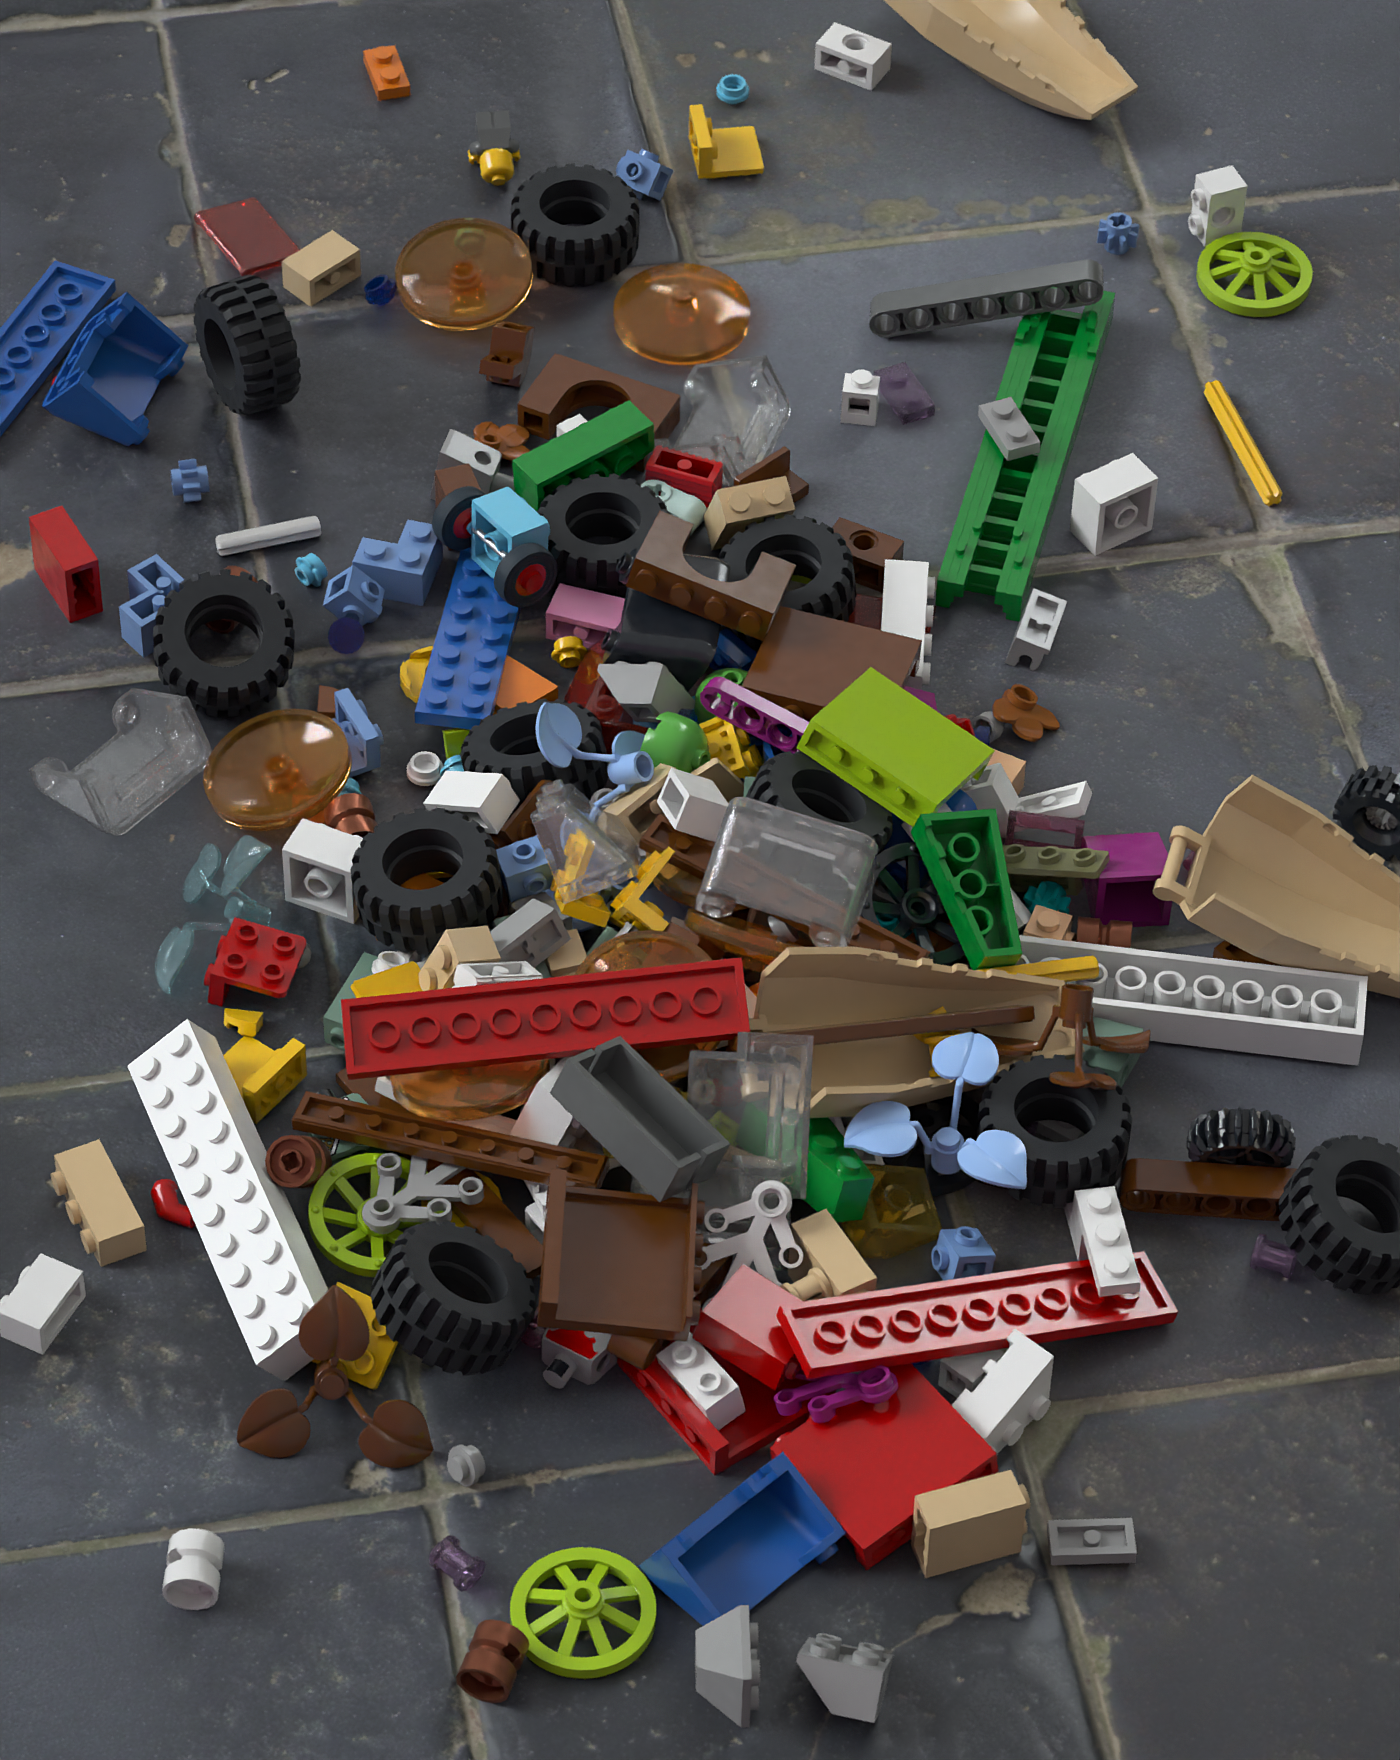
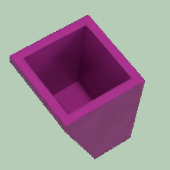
(1128, 879)

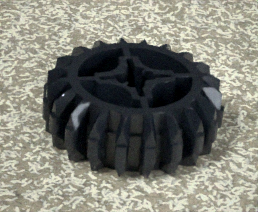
(1241, 1138)

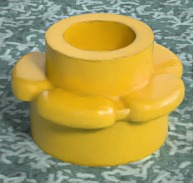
(568, 651)

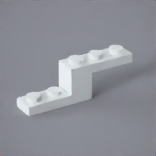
(996, 792)
(1102, 1238)

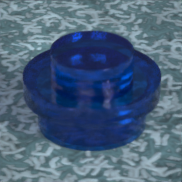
(380, 290)
(346, 635)

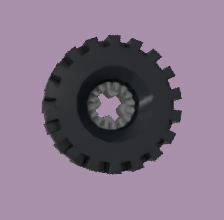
(1363, 810)

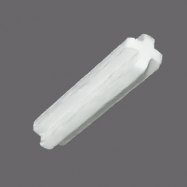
(268, 535)

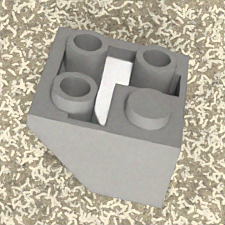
(645, 689)
(728, 1664)
(846, 1676)

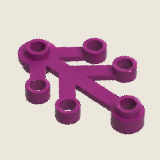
(870, 1386)

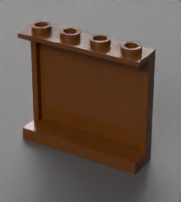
(816, 657)
(620, 1261)

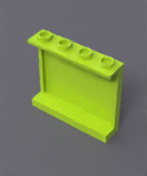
(893, 747)

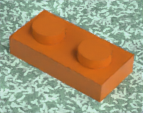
(386, 72)

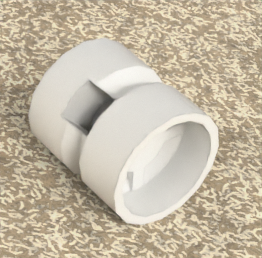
(193, 1568)

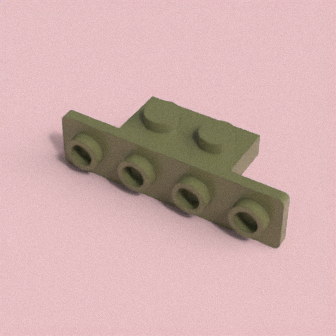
(1066, 867)

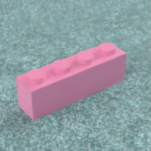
(582, 614)

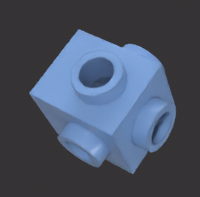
(644, 173)
(354, 596)
(524, 868)
(962, 1254)

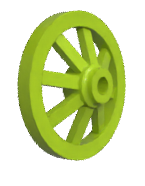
(1254, 268)
(338, 1250)
(584, 1615)

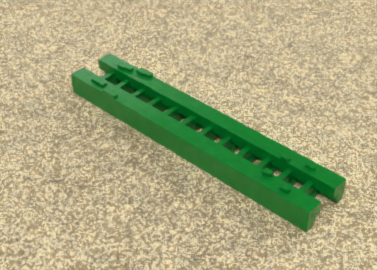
(1013, 501)

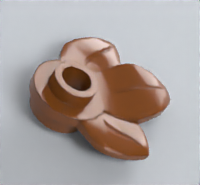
(506, 439)
(1020, 709)

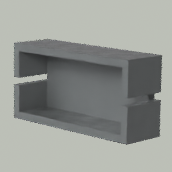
(639, 1118)

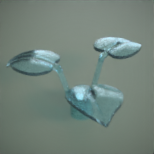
(239, 865)

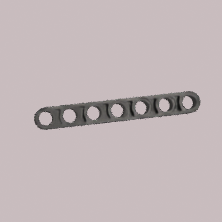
(1002, 300)

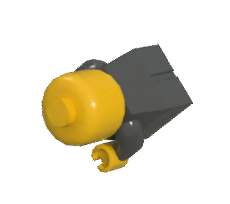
(494, 147)

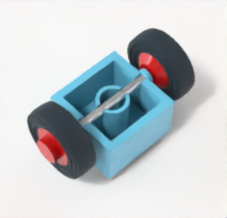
(504, 540)

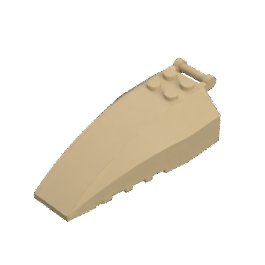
(1025, 50)
(1288, 887)
(863, 984)

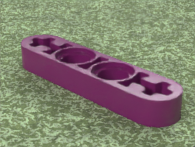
(769, 713)

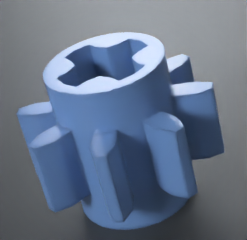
(1118, 233)
(189, 480)

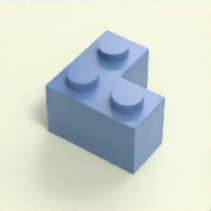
(403, 568)
(148, 586)

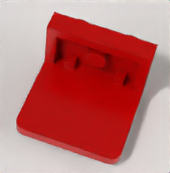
(254, 960)

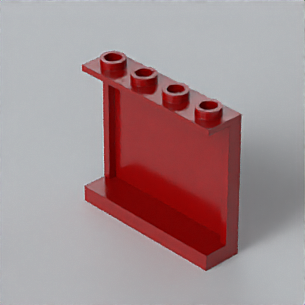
(737, 1439)
(881, 1456)

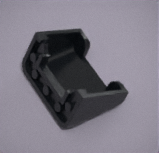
(662, 632)

